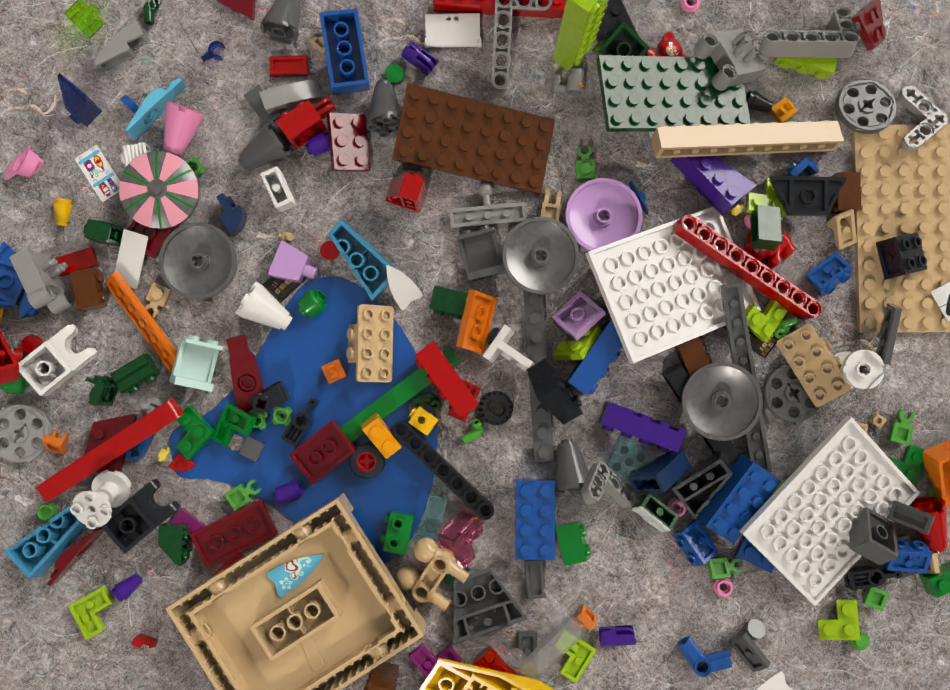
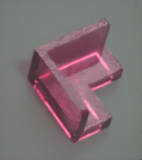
(459, 537)

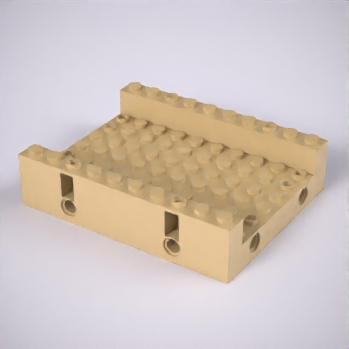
(316, 635)

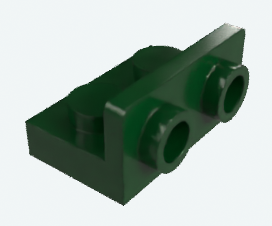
(103, 392)

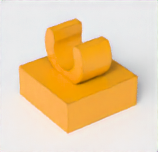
(783, 110)

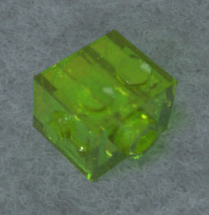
(85, 17)

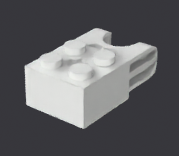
(59, 357)

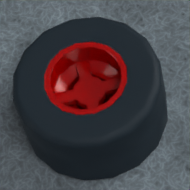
(367, 461)

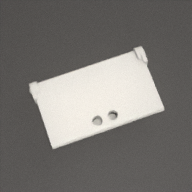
(454, 31)

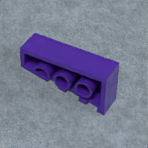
(715, 180)
(642, 427)

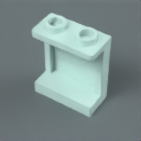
(195, 363)

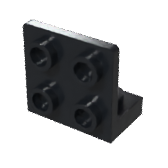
(901, 255)

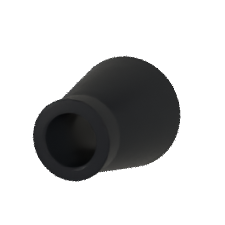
(758, 102)

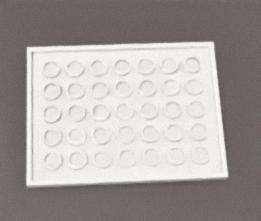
(663, 287)
(810, 516)

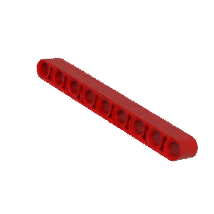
(742, 260)
(109, 450)

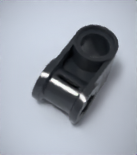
(273, 396)

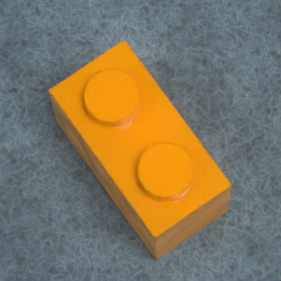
(381, 435)

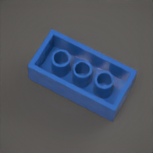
(344, 51)
(596, 363)
(738, 499)
(534, 519)

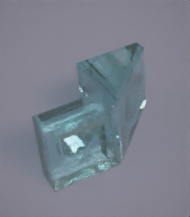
(433, 517)

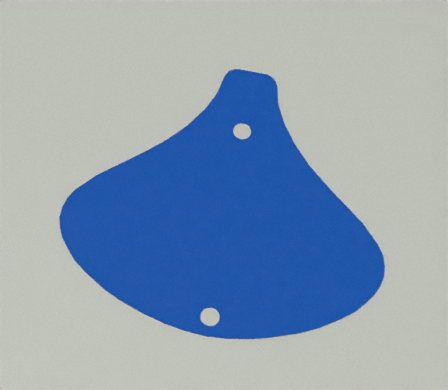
(296, 361)

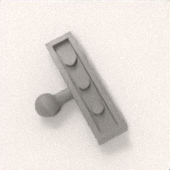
(488, 213)

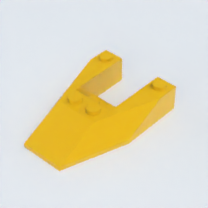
(462, 676)

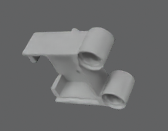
(733, 56)
(42, 280)

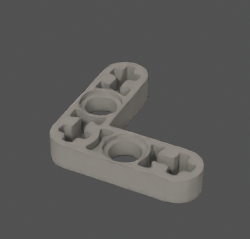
(933, 113)
(601, 478)

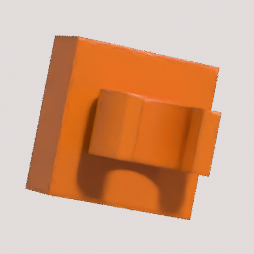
(334, 371)
(56, 444)
(587, 617)

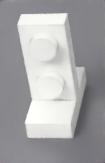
(500, 344)

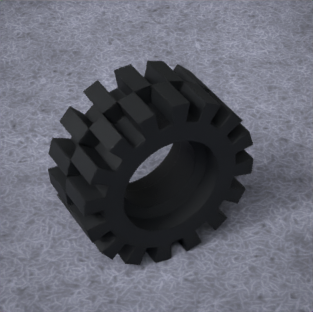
(507, 408)

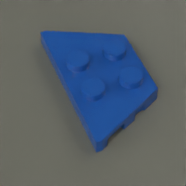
(10, 284)

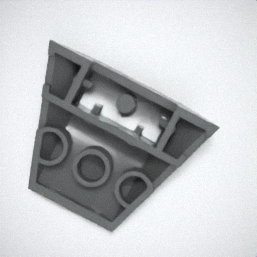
(482, 606)

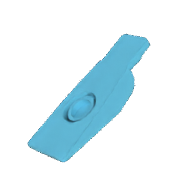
(153, 107)

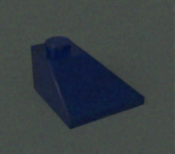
(80, 106)

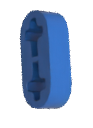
(142, 449)

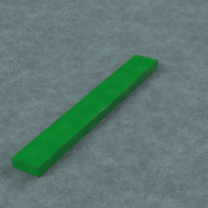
(394, 398)

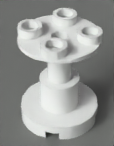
(861, 368)
(108, 491)

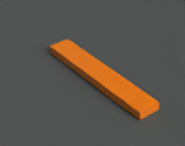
(142, 319)

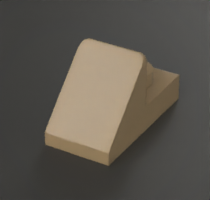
(844, 229)

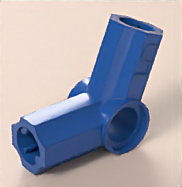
(713, 661)

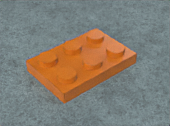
(476, 321)

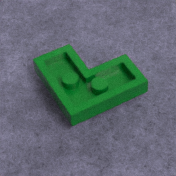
(232, 420)
(197, 435)
(911, 464)

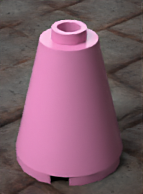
(180, 127)

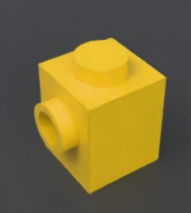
(422, 420)

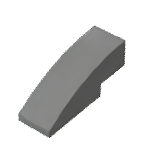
(121, 46)
(290, 95)

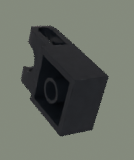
(143, 513)

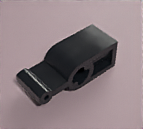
(295, 431)
(868, 577)

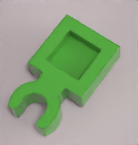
(585, 167)
(901, 431)
(240, 495)
(720, 568)

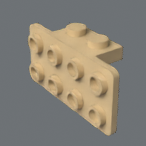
(372, 343)
(814, 364)

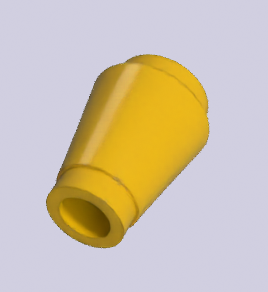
(62, 211)

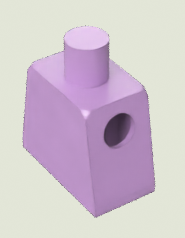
(291, 264)

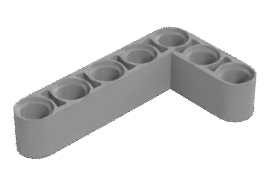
(506, 30)
(832, 43)

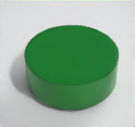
(394, 74)

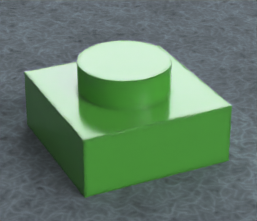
(875, 598)

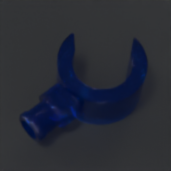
(209, 55)

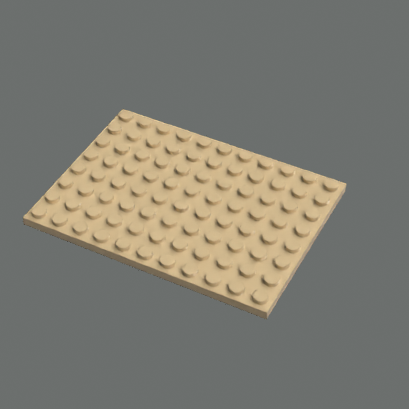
(902, 197)

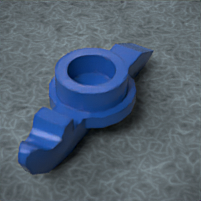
(640, 195)

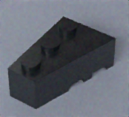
(554, 392)
(702, 482)

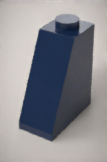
(660, 473)

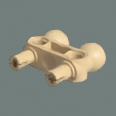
(427, 551)

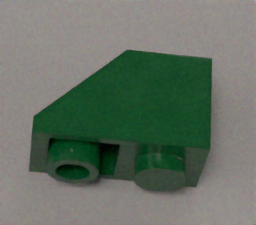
(174, 540)

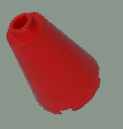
(937, 537)

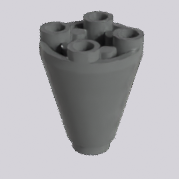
(383, 110)

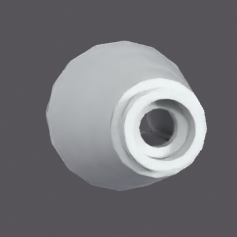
(263, 308)

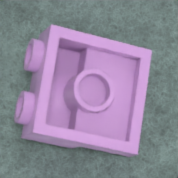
(578, 315)

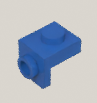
(805, 164)

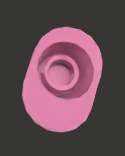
(24, 164)

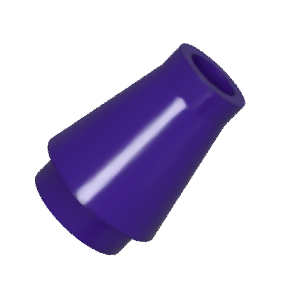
(126, 587)

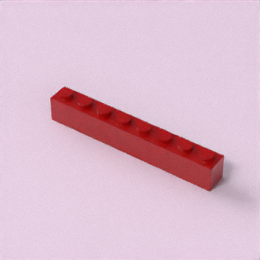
(487, 7)

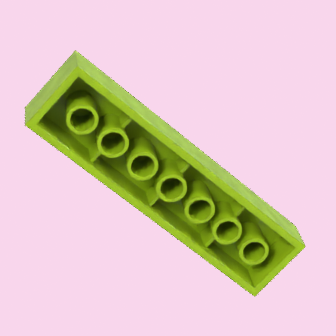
(578, 31)

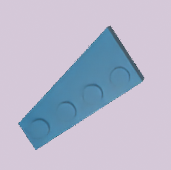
(362, 258)
(45, 545)

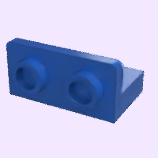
(829, 274)
(695, 543)
(750, 554)
(912, 557)

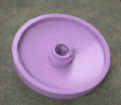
(602, 213)

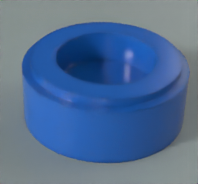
(129, 103)

